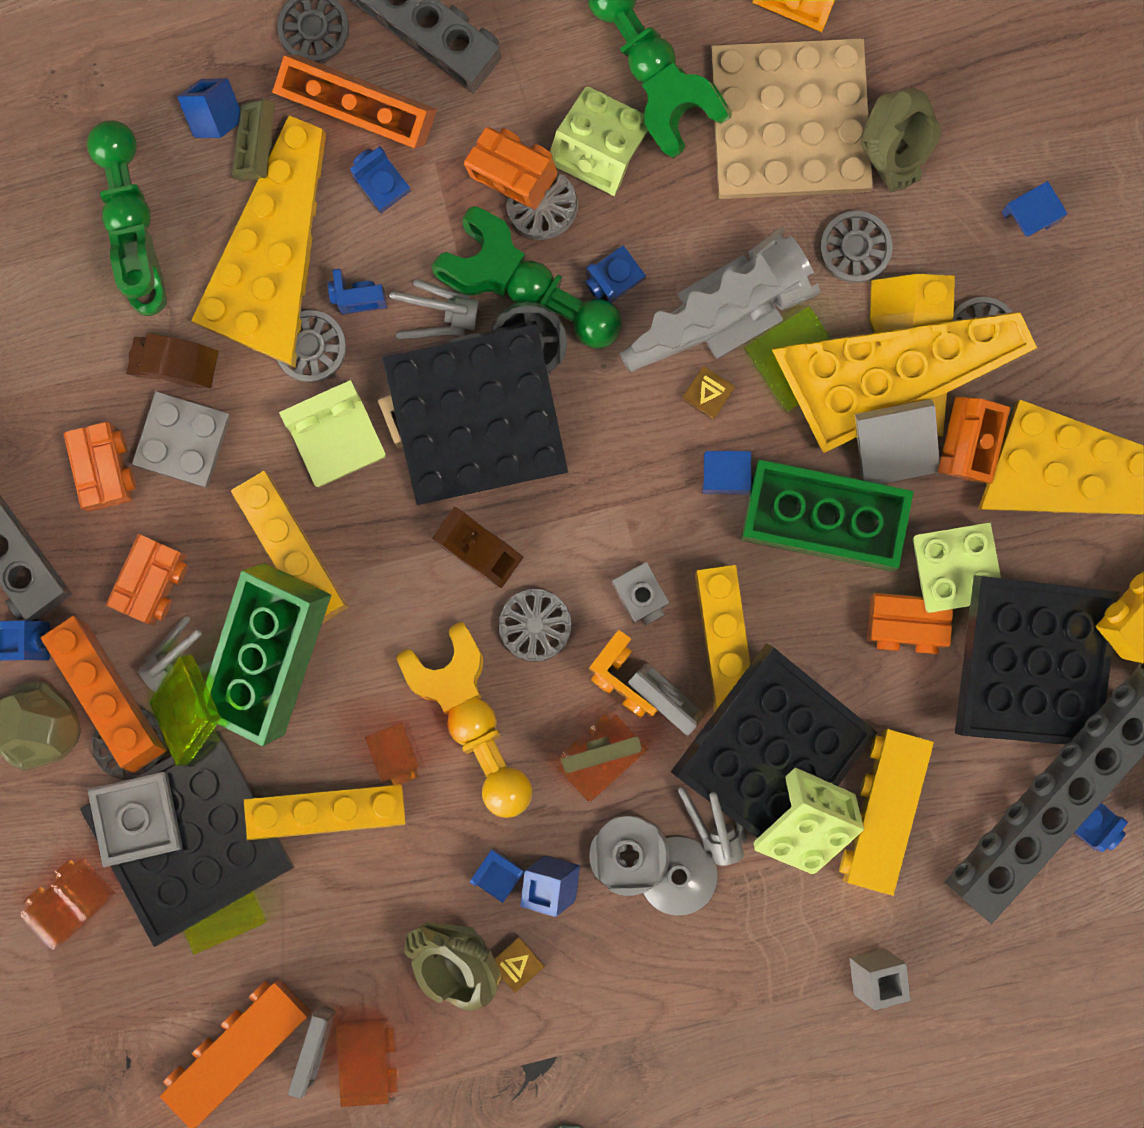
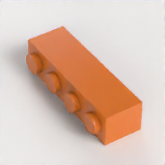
(354, 100)
(103, 694)
(235, 1054)

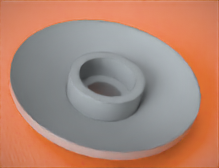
(699, 883)

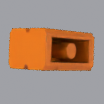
(511, 166)
(974, 439)
(99, 466)
(147, 581)
(905, 622)

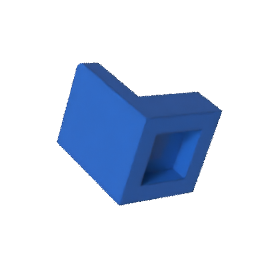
(210, 108)
(1036, 209)
(727, 472)
(497, 875)
(550, 885)

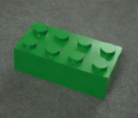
(827, 515)
(265, 652)

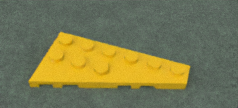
(266, 262)
(894, 368)
(1064, 467)

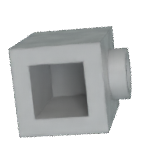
(641, 594)
(880, 979)

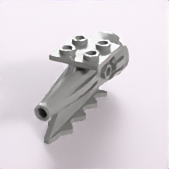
(730, 303)

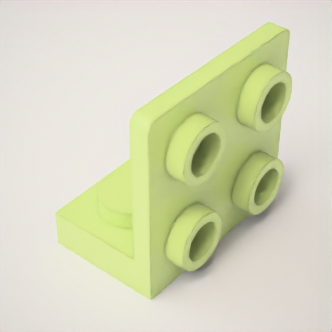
(598, 140)
(333, 434)
(950, 561)
(816, 825)

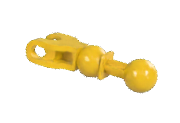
(470, 719)

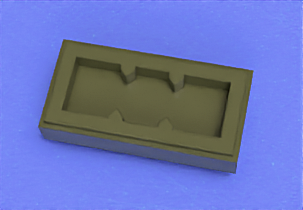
(253, 140)
(600, 752)

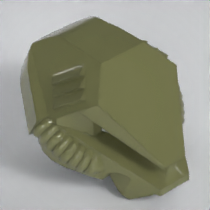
(898, 119)
(37, 726)
(462, 969)

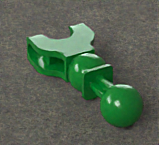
(665, 82)
(127, 218)
(502, 270)

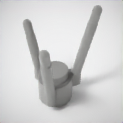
(458, 311)
(160, 663)
(724, 840)

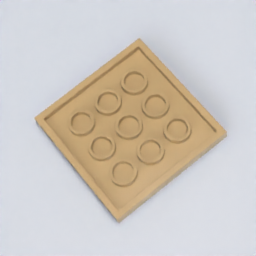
(792, 118)

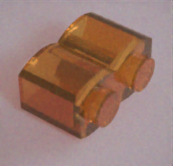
(67, 903)

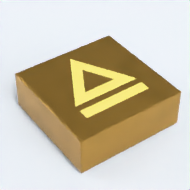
(708, 392)
(518, 964)

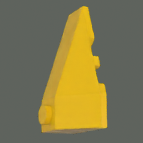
(911, 303)

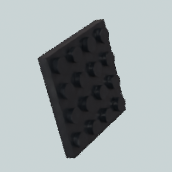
(475, 412)
(1033, 660)
(762, 732)
(216, 858)

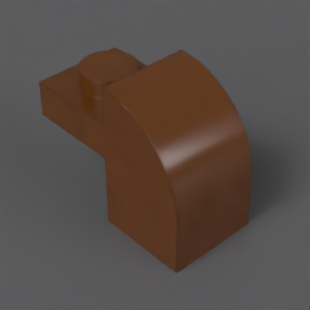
(172, 360)
(477, 547)

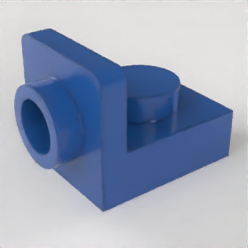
(379, 178)
(614, 275)
(361, 298)
(22, 640)
(1102, 829)

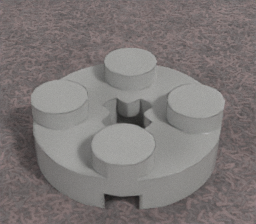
(615, 872)

